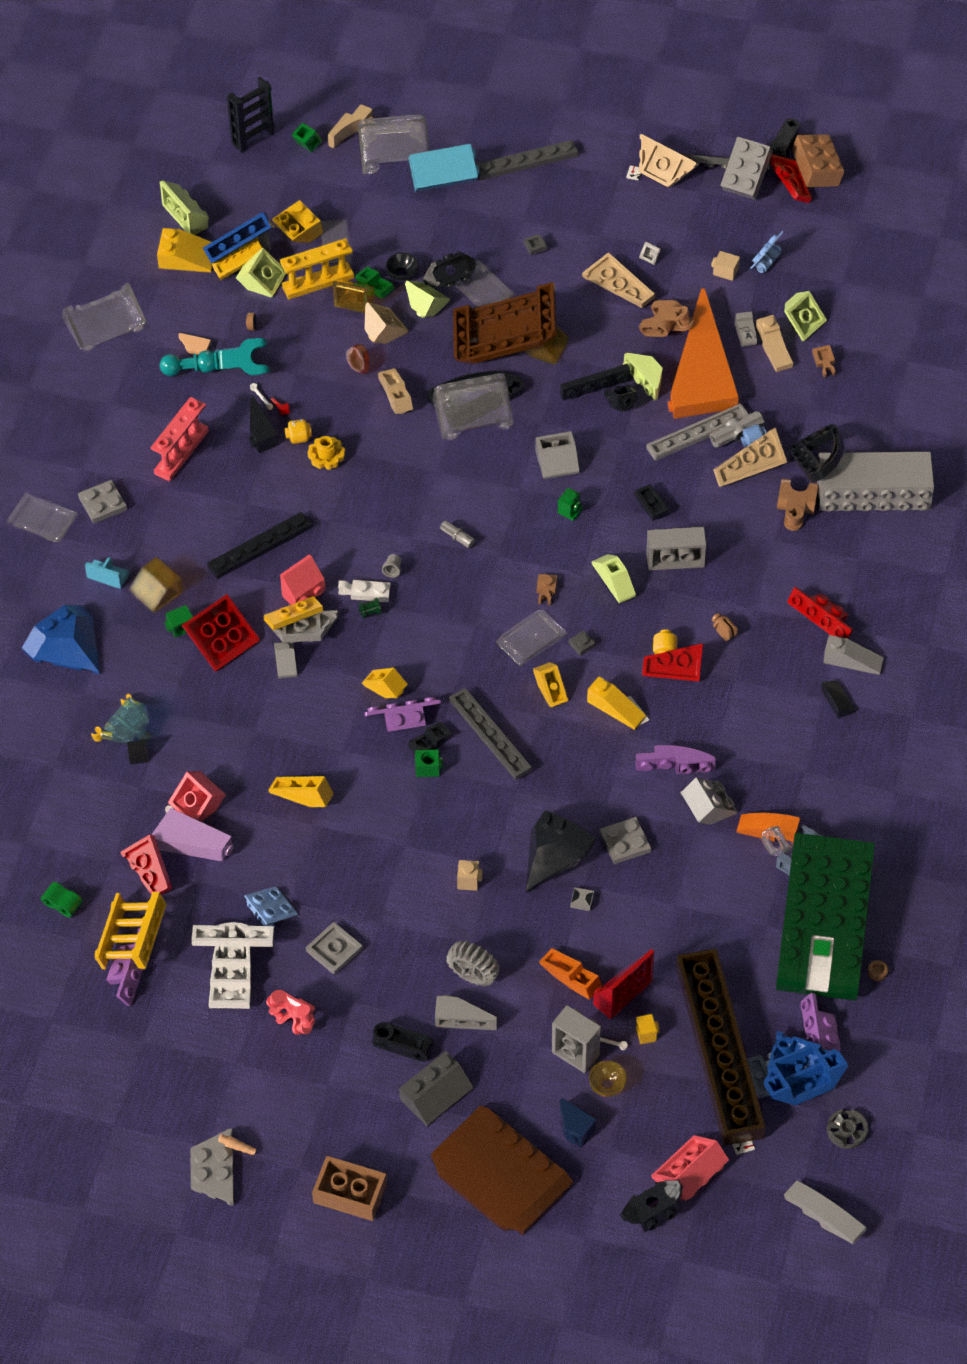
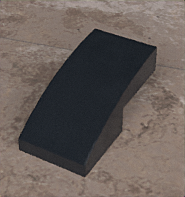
(431, 739)

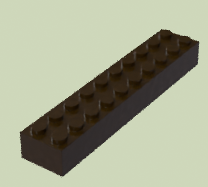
(720, 1047)

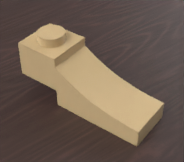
(348, 125)
(773, 343)
(396, 391)

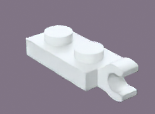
(365, 590)

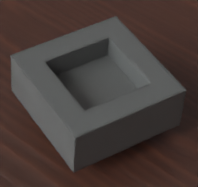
(535, 244)
(582, 643)

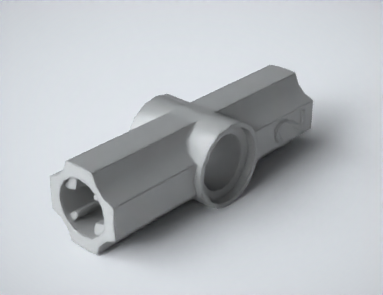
(734, 429)

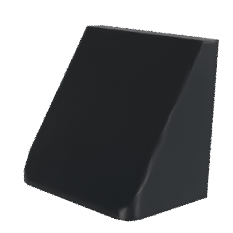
(138, 752)

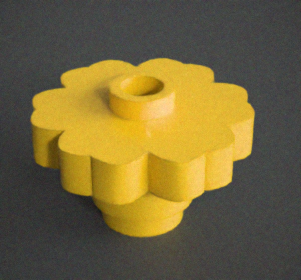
(326, 452)

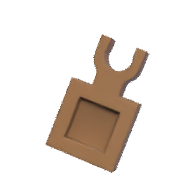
(824, 358)
(546, 587)

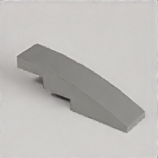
(825, 1211)

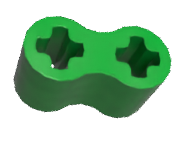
(61, 899)

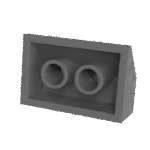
(435, 1088)

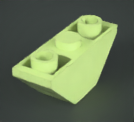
(645, 372)
(615, 577)

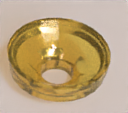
(607, 1070)

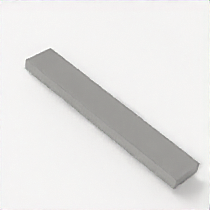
(693, 433)

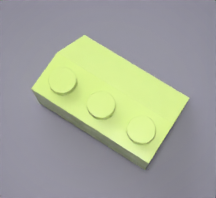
(183, 208)

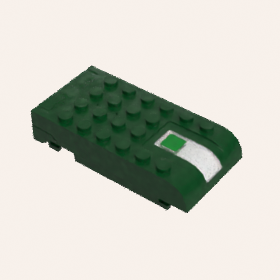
(825, 916)

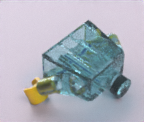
(126, 723)

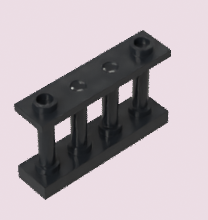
(237, 114)

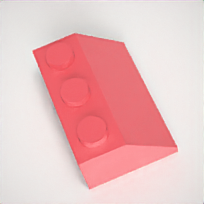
(693, 1165)

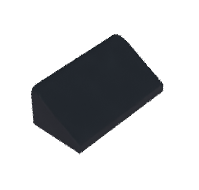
(837, 698)

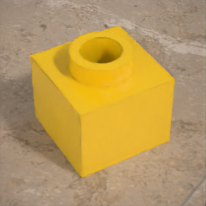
(647, 1029)

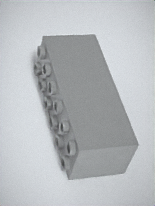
(877, 482)

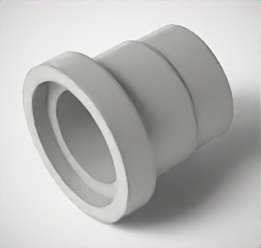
(391, 567)

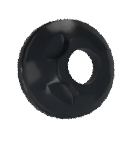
(399, 262)

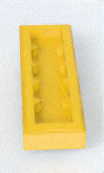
(236, 259)
(293, 613)

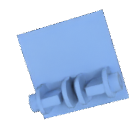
(767, 255)
(270, 906)

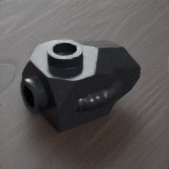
(622, 398)

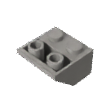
(557, 455)
(708, 801)

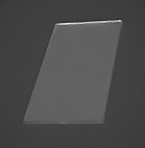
(334, 231)

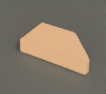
(194, 344)

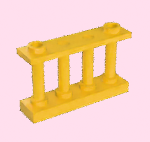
(320, 279)
(144, 939)

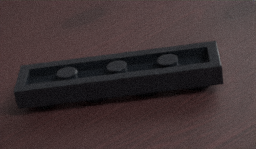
(595, 382)

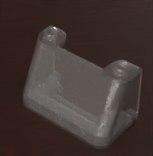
(391, 140)
(104, 318)
(472, 405)

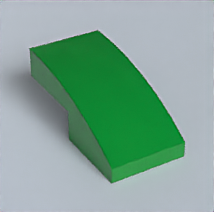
(372, 278)

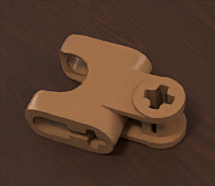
(668, 317)
(796, 503)

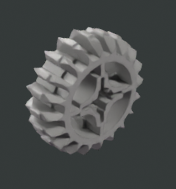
(473, 963)

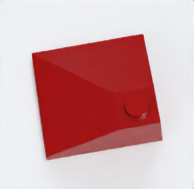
(221, 632)
(625, 986)

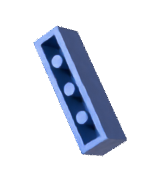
(238, 237)

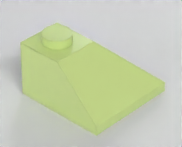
(261, 274)
(425, 299)
(804, 314)

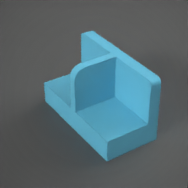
(106, 573)

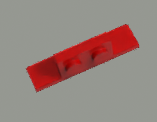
(821, 612)

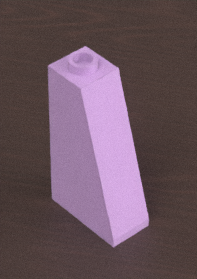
(191, 837)

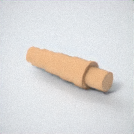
(236, 1144)

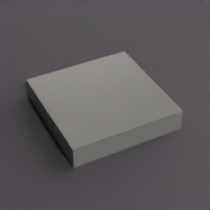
(334, 948)

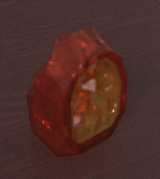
(358, 358)

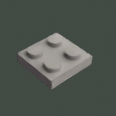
(102, 501)
(625, 840)

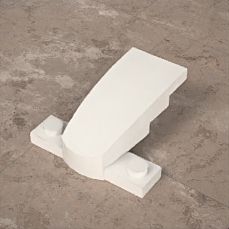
(231, 960)

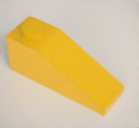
(614, 703)
(308, 791)

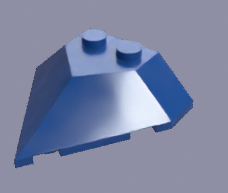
(65, 639)
(801, 1070)

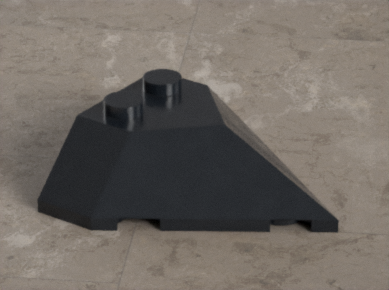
(554, 846)

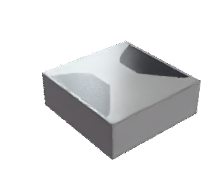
(582, 899)

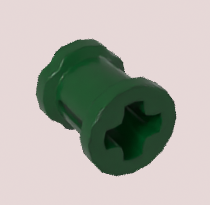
(369, 607)

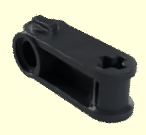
(785, 138)
(402, 1041)

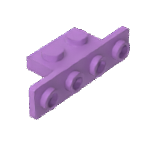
(404, 716)
(126, 974)
(819, 1025)

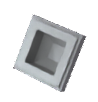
(650, 253)

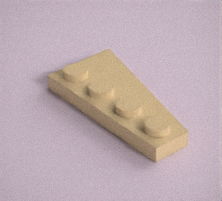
(619, 280)
(755, 458)

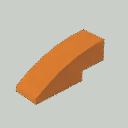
(756, 823)
(571, 973)

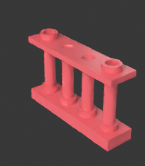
(179, 439)

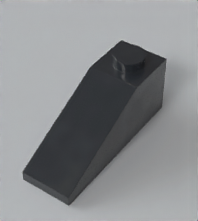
(261, 431)

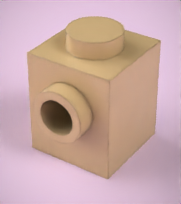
(725, 265)
(468, 875)

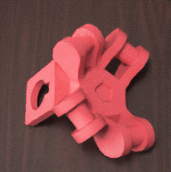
(296, 1009)

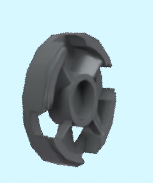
(847, 1128)

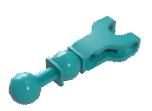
(227, 359)

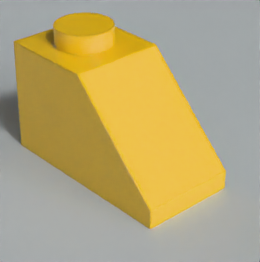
(385, 682)
(550, 684)

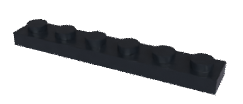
(259, 545)

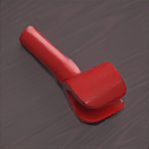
(282, 408)

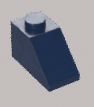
(576, 1123)

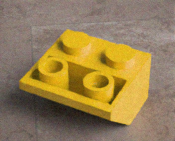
(299, 223)

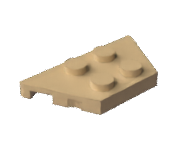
(662, 162)

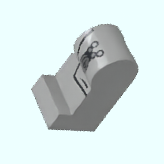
(745, 329)

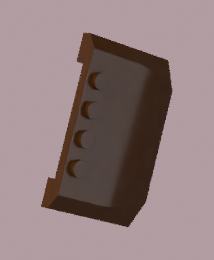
(505, 326)
(500, 1171)

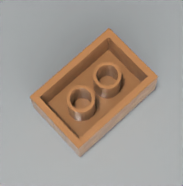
(818, 160)
(349, 1188)

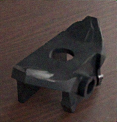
(436, 273)
(666, 1193)

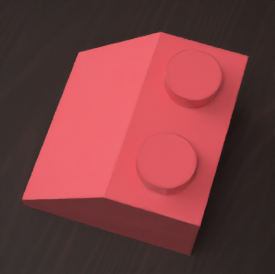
(302, 581)
(196, 796)

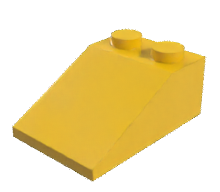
(182, 251)

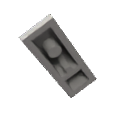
(851, 655)
(457, 1013)

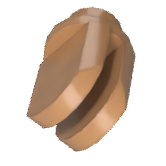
(724, 626)

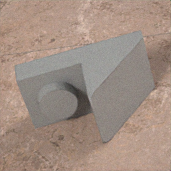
(285, 660)

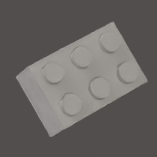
(746, 168)
(676, 548)
(576, 1038)

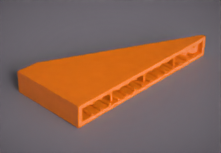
(703, 375)

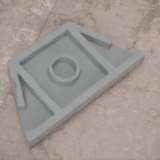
(309, 628)
(213, 1169)

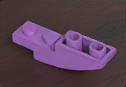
(683, 759)

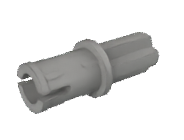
(458, 534)

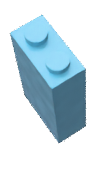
(443, 167)

